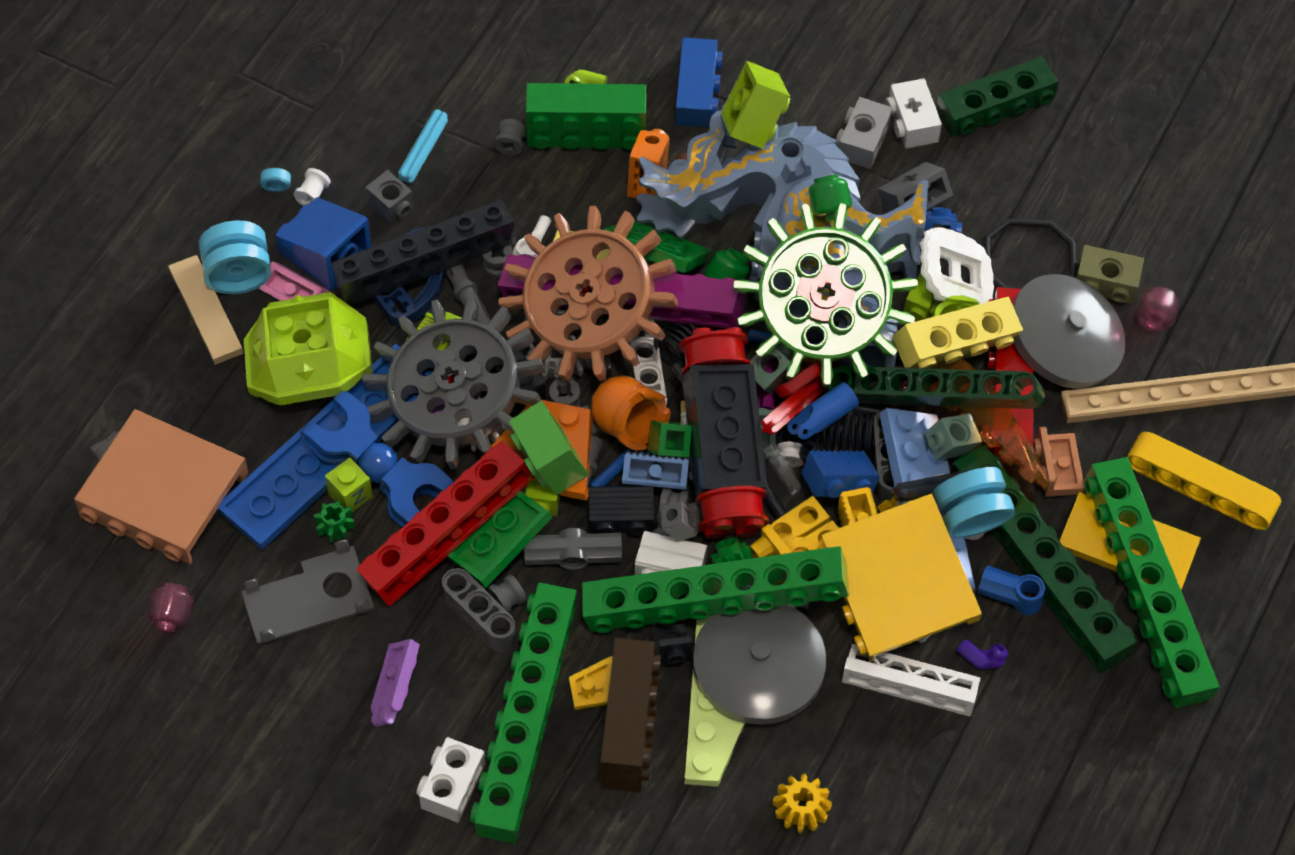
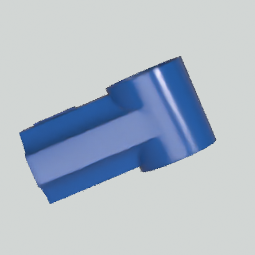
(1010, 589)

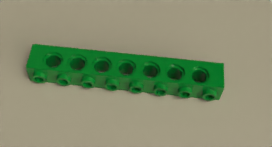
(728, 577)
(1181, 687)
(504, 821)

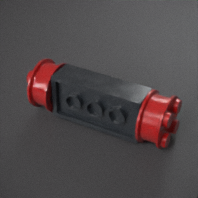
(724, 433)

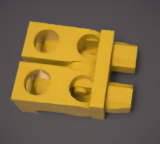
(794, 531)

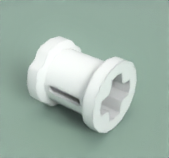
(312, 186)

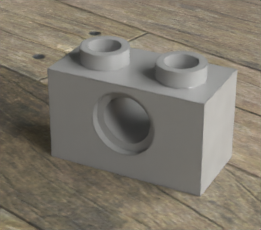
(864, 131)

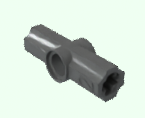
(574, 549)

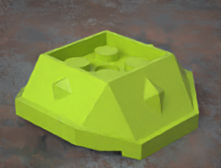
(306, 349)

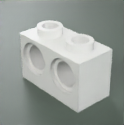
(458, 781)

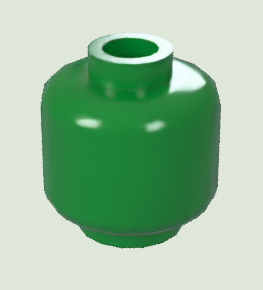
(827, 195)
(728, 264)

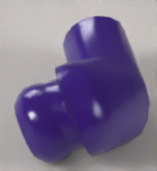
(983, 659)

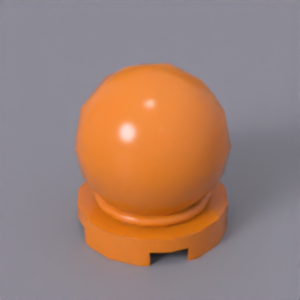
(626, 408)

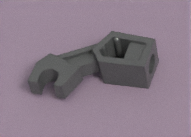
(681, 520)

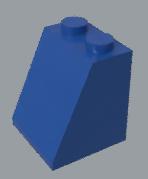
(321, 236)

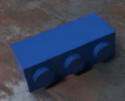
(698, 82)

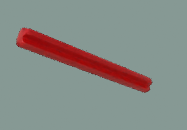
(793, 405)

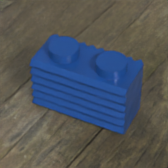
(838, 472)

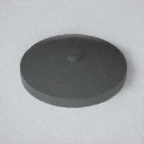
(1068, 331)
(759, 664)

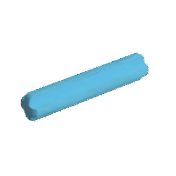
(422, 146)

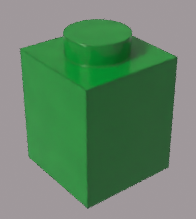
(669, 438)

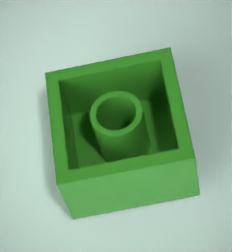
(547, 449)

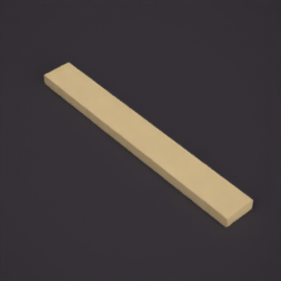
(1178, 393)

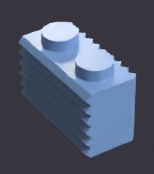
(655, 470)

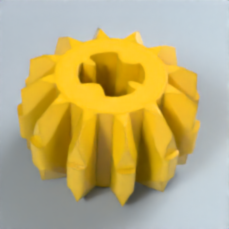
(811, 813)

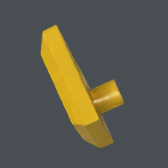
(591, 685)

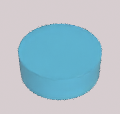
(275, 179)

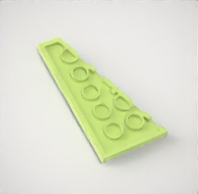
(709, 737)

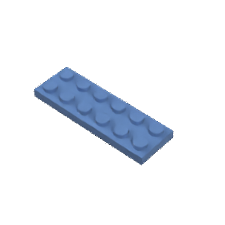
(913, 459)

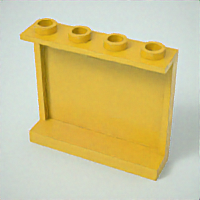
(902, 577)

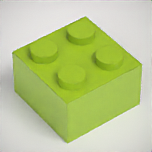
(755, 105)

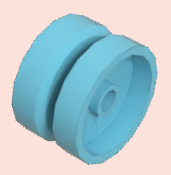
(234, 257)
(974, 502)

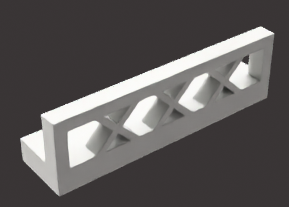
(911, 684)

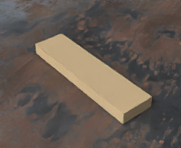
(205, 310)

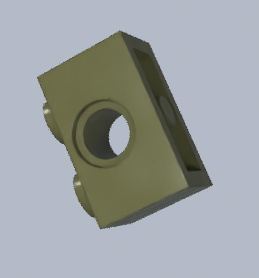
(1121, 267)

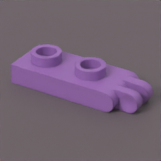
(393, 681)

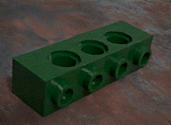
(997, 96)

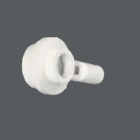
(538, 232)

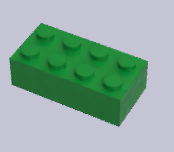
(584, 115)

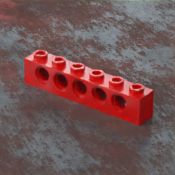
(462, 507)

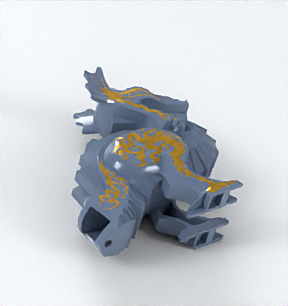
(779, 180)

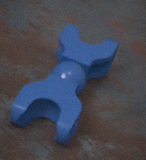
(397, 478)

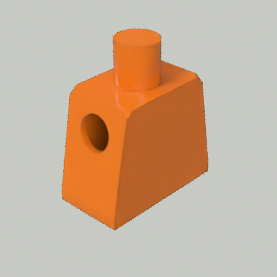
(655, 148)

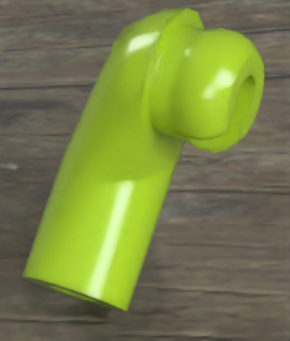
(586, 77)

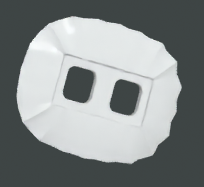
(957, 251)

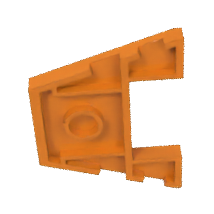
(577, 426)

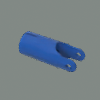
(824, 411)

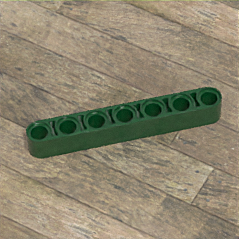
(948, 391)

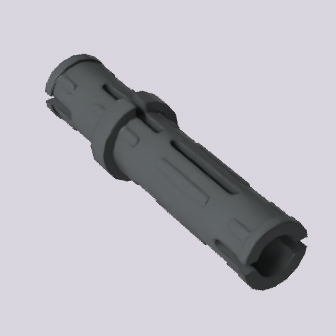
(465, 288)

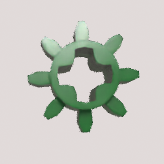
(334, 521)
(731, 550)

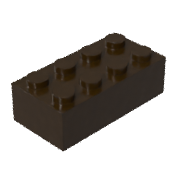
(630, 715)

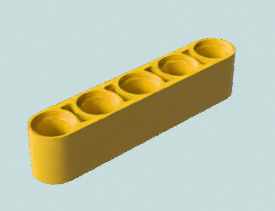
(1204, 480)

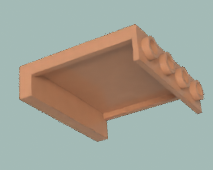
(159, 485)

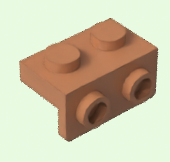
(1059, 462)

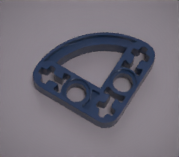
(414, 308)

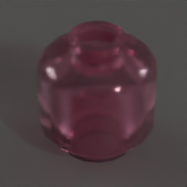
(1157, 309)
(170, 606)

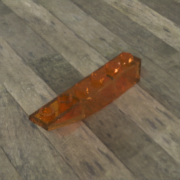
(1000, 429)

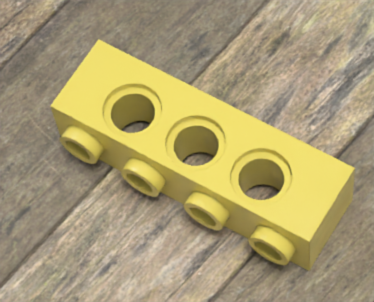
(970, 323)

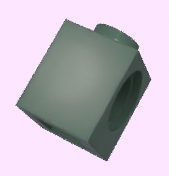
(766, 380)
(953, 437)

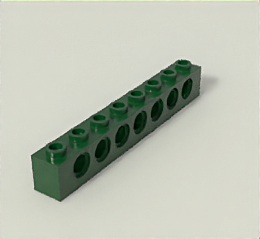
(1100, 649)

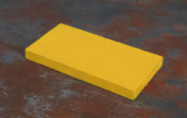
(1088, 540)

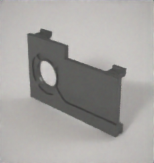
(300, 600)

